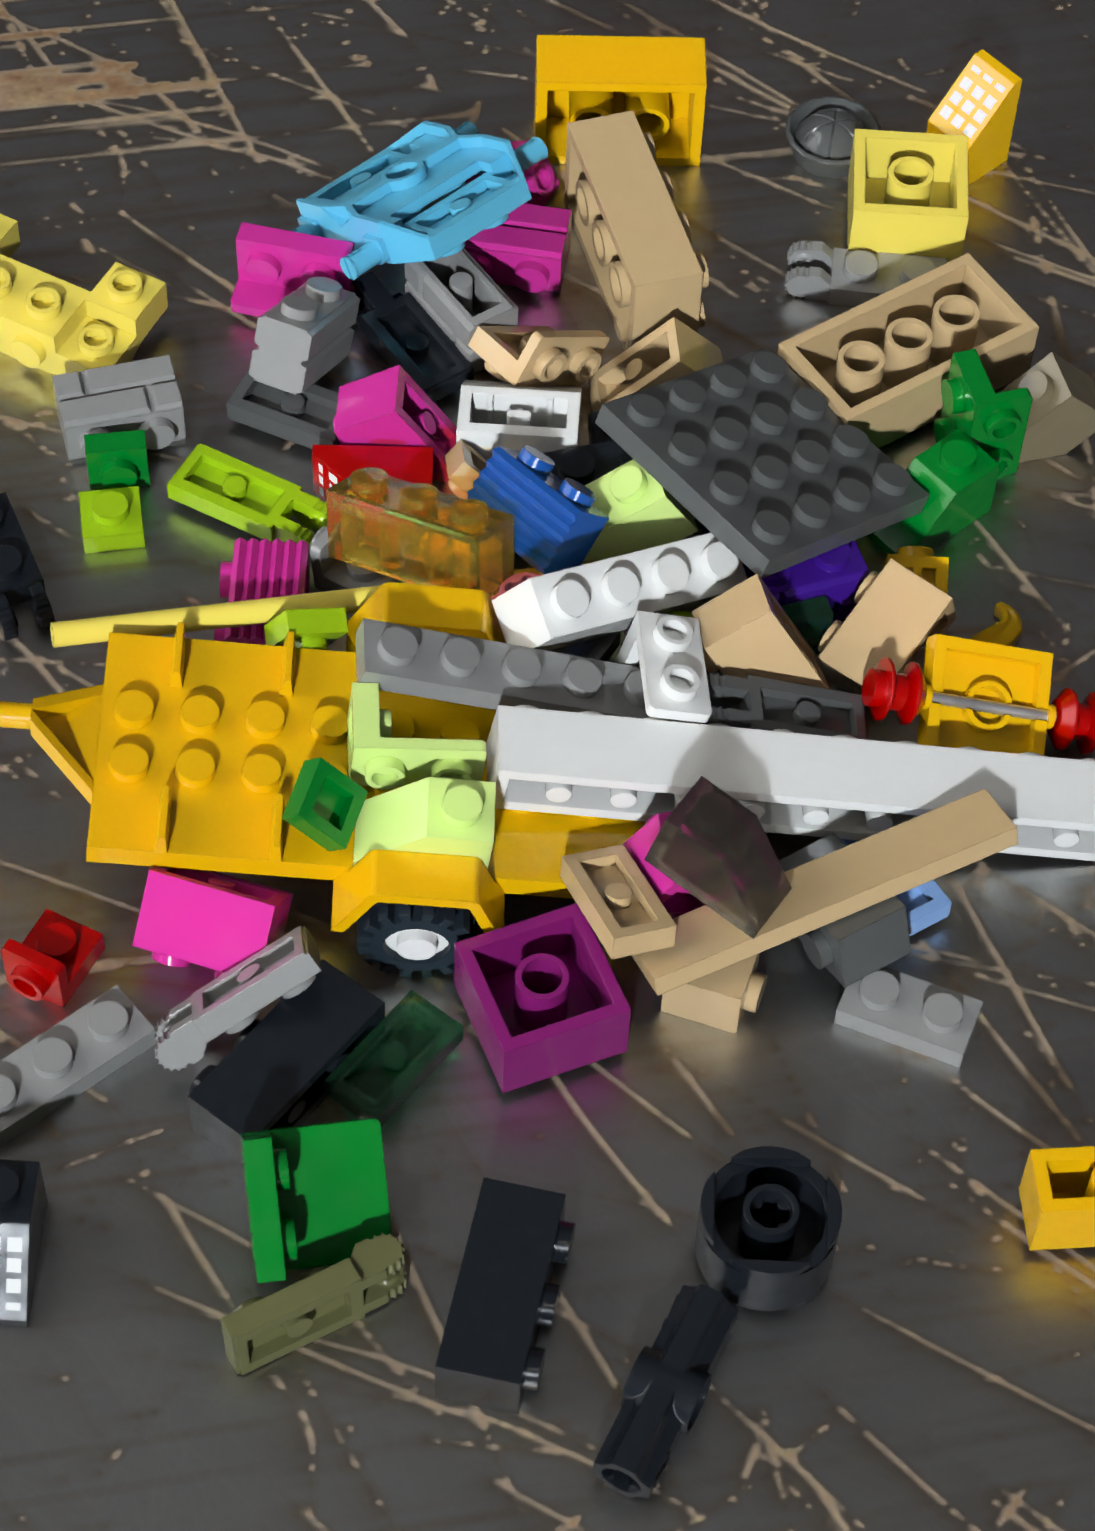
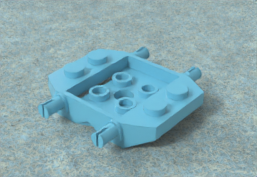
(384, 196)

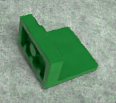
(313, 1193)

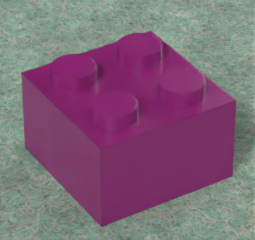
(541, 997)

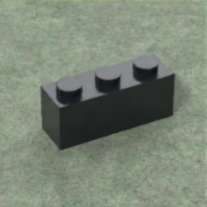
(282, 1062)
(504, 1297)

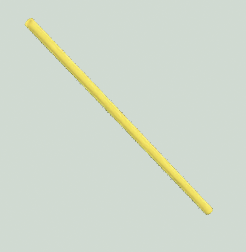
(209, 616)

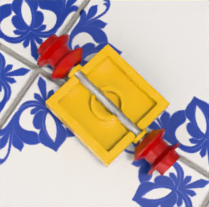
(981, 698)

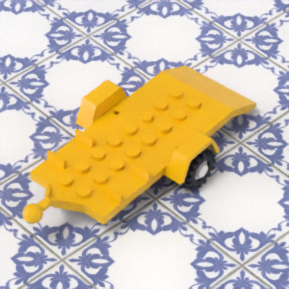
(204, 742)

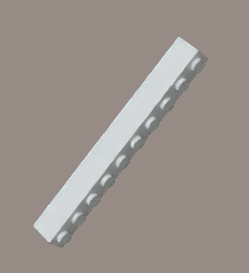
(786, 778)

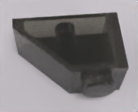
(721, 857)

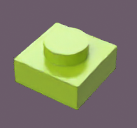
(111, 519)
(312, 627)

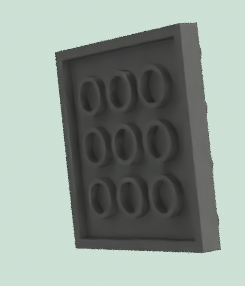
(762, 461)

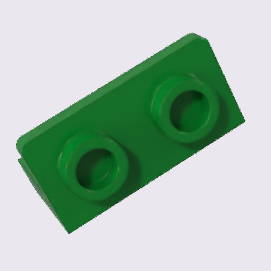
(988, 418)

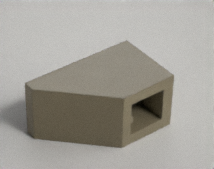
(1060, 408)

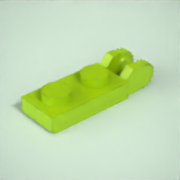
(246, 497)

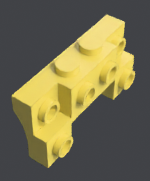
(68, 327)

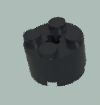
(768, 1229)

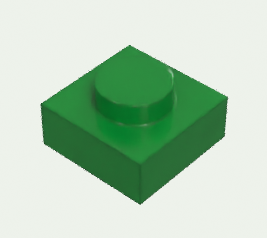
(117, 460)
(324, 804)

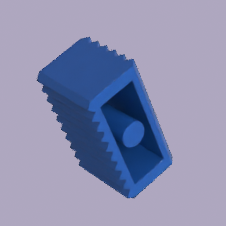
(551, 516)

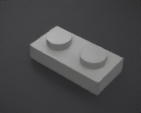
(910, 1014)

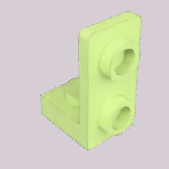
(395, 762)

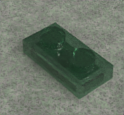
(394, 1059)

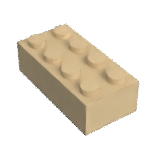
(631, 227)
(890, 354)

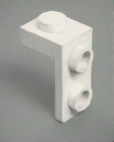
(670, 665)

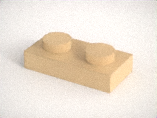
(618, 901)

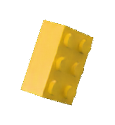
(617, 74)

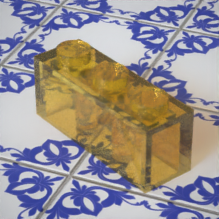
(418, 533)

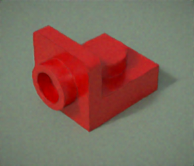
(52, 958)

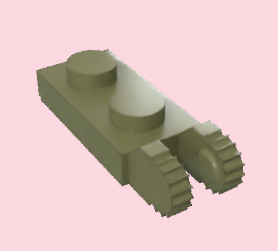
(315, 1304)

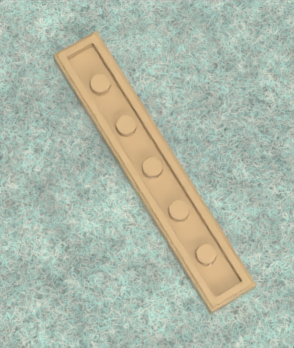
(838, 887)

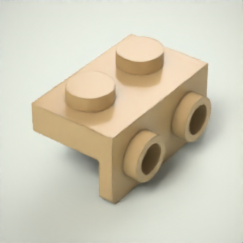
(539, 354)

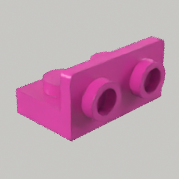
(280, 261)

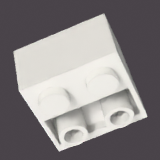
(513, 416)

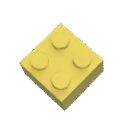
(908, 193)

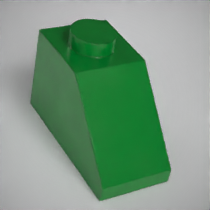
(960, 489)

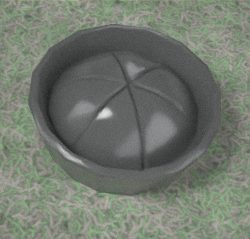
(823, 134)

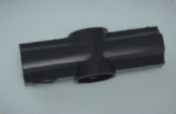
(665, 1391)

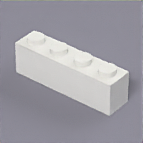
(607, 593)

